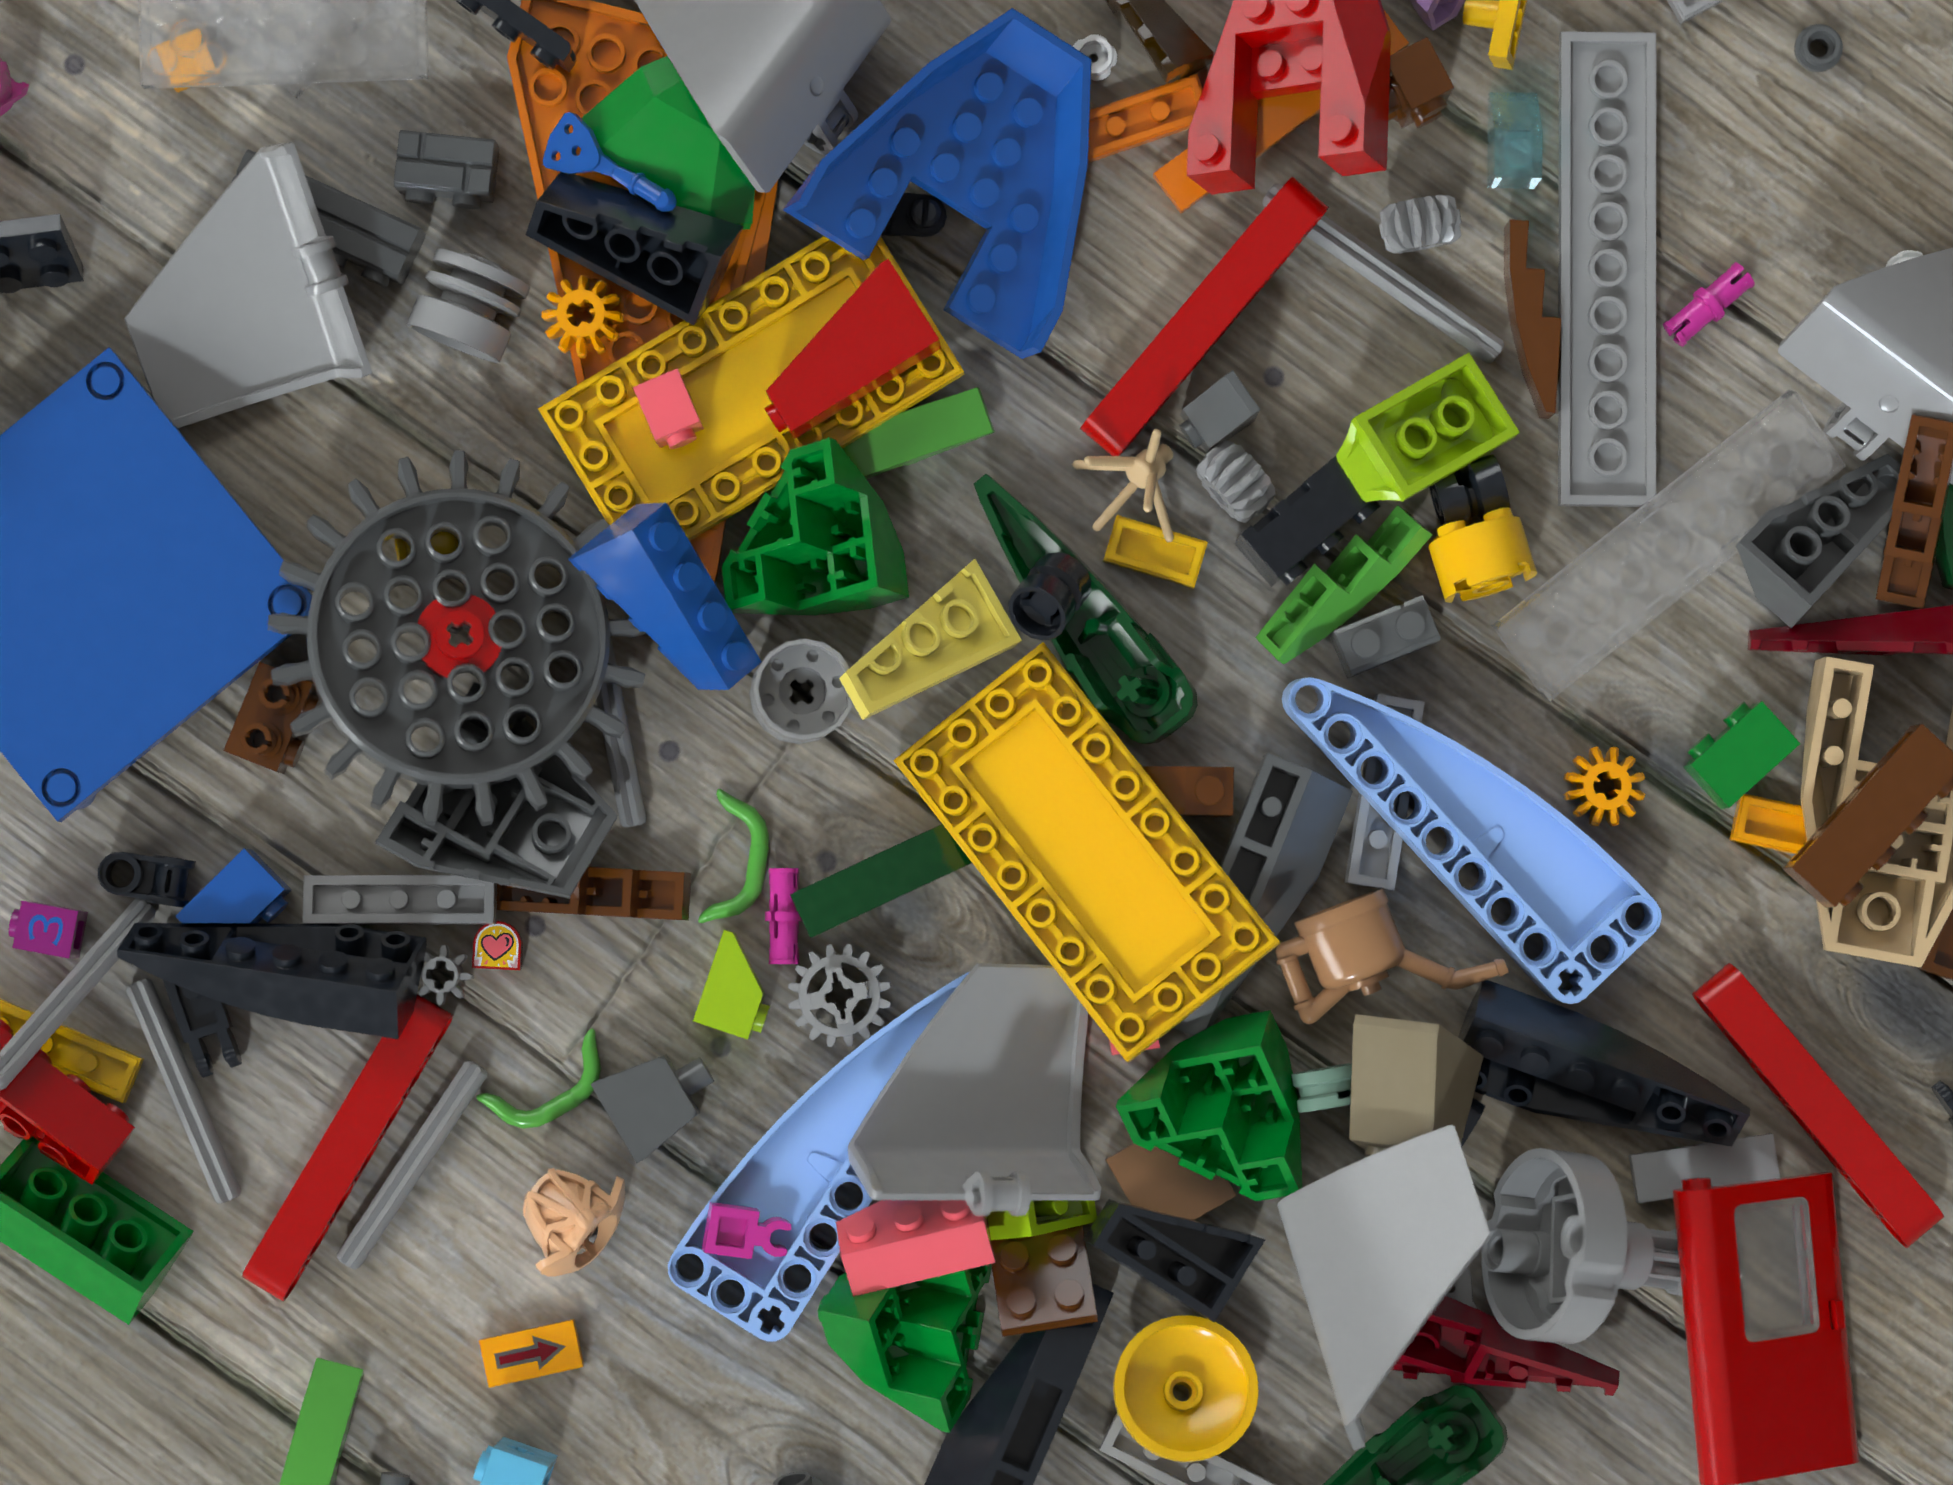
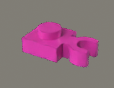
(736, 1230)

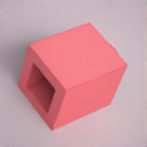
(669, 410)

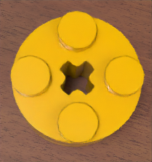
(1481, 556)

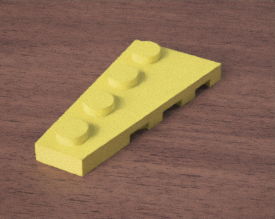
(937, 641)

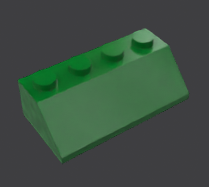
(85, 1234)

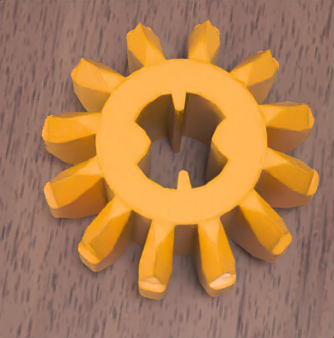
(585, 332)
(1610, 771)

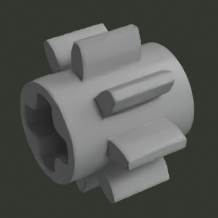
(451, 965)

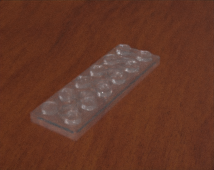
(280, 42)

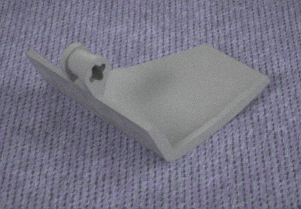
(985, 1100)
(1380, 1255)

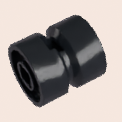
(1470, 492)
(1049, 596)

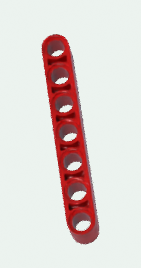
(1204, 317)
(1818, 1105)
(345, 1151)

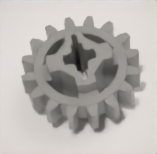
(816, 1000)

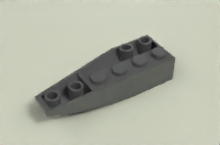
(1276, 853)

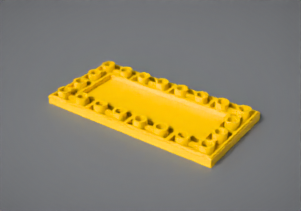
(727, 368)
(1086, 852)

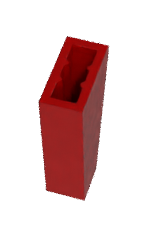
(854, 353)

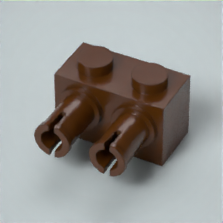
(1417, 85)
(264, 721)

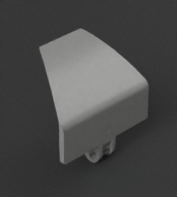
(769, 71)
(248, 300)
(1882, 350)

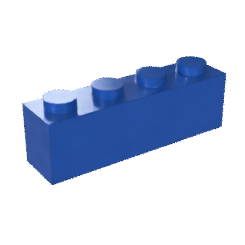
(668, 593)

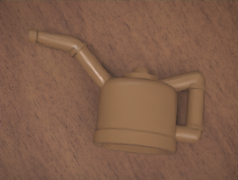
(1354, 949)

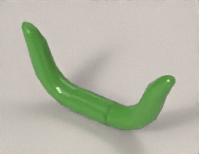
(756, 861)
(560, 1104)

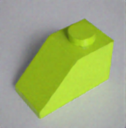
(732, 992)
(1041, 1218)

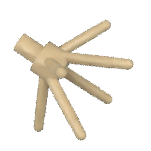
(1143, 473)

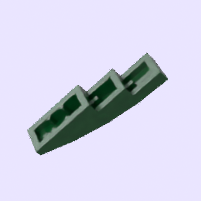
(878, 880)

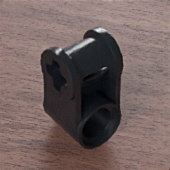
(150, 878)

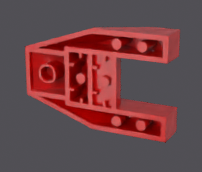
(1288, 50)

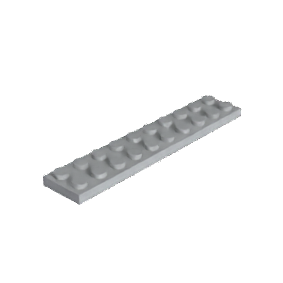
(1607, 269)

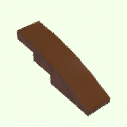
(1534, 336)
(1917, 512)
(610, 893)

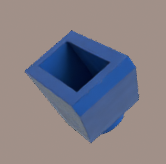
(239, 894)

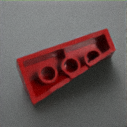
(62, 1115)

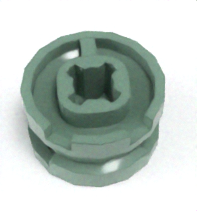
(1323, 1087)

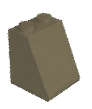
(1408, 1081)

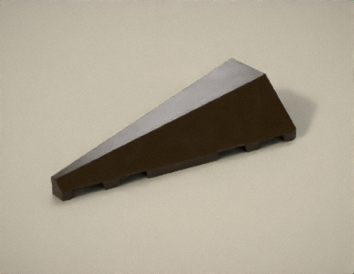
(1165, 37)

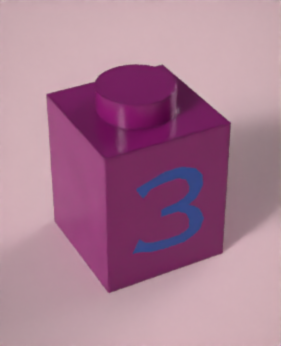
(48, 929)

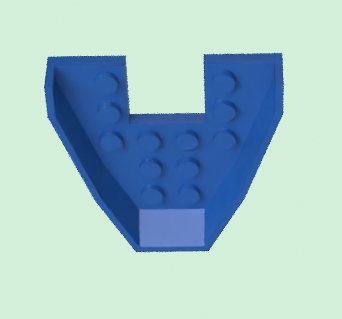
(999, 139)

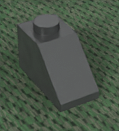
(1218, 413)

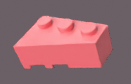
(911, 1242)

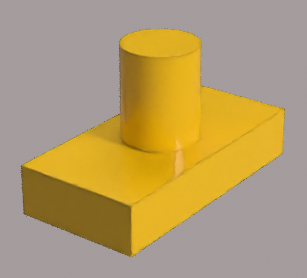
(1506, 21)

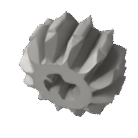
(1420, 223)
(1235, 481)

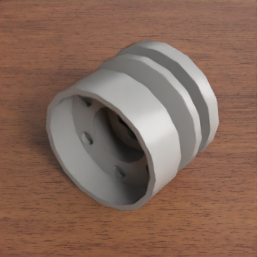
(468, 305)
(800, 663)

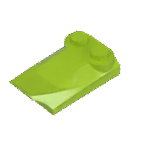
(1424, 433)

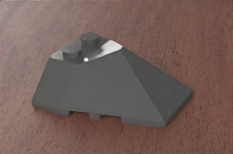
(523, 846)

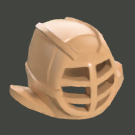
(564, 1215)

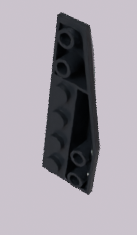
(289, 972)
(1590, 1072)
(1018, 1408)

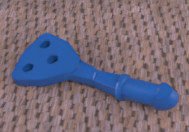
(593, 159)

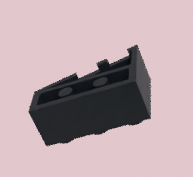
(1304, 523)
(1176, 1254)

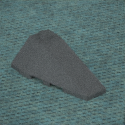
(1811, 541)

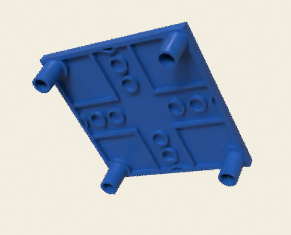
(120, 585)

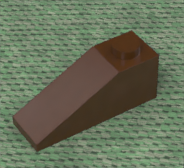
(1196, 789)

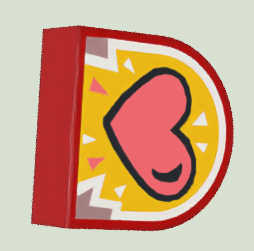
(497, 947)

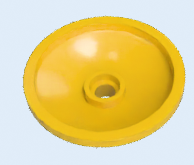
(1211, 1367)

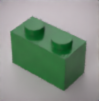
(1740, 753)

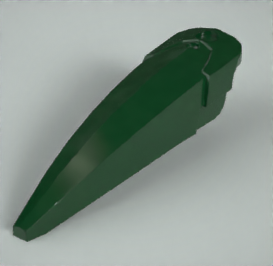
(1103, 645)
(1433, 1443)

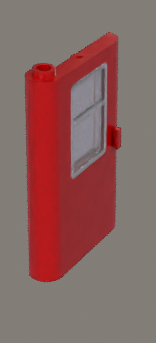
(1765, 1327)

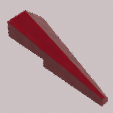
(1876, 635)
(1480, 1352)

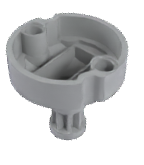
(1567, 1248)

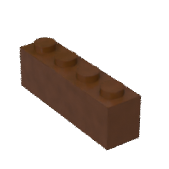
(1873, 817)

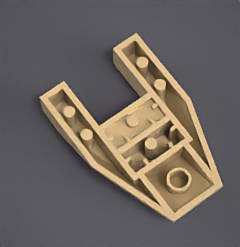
(1912, 894)

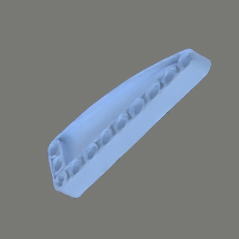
(1520, 843)
(796, 1178)

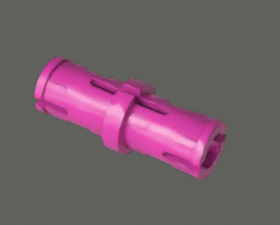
(1708, 304)
(783, 916)

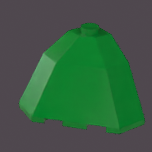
(659, 130)
(817, 542)
(1224, 1107)
(911, 1340)

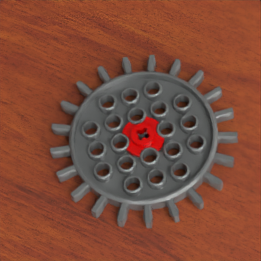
(386, 732)

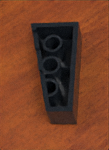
(656, 254)

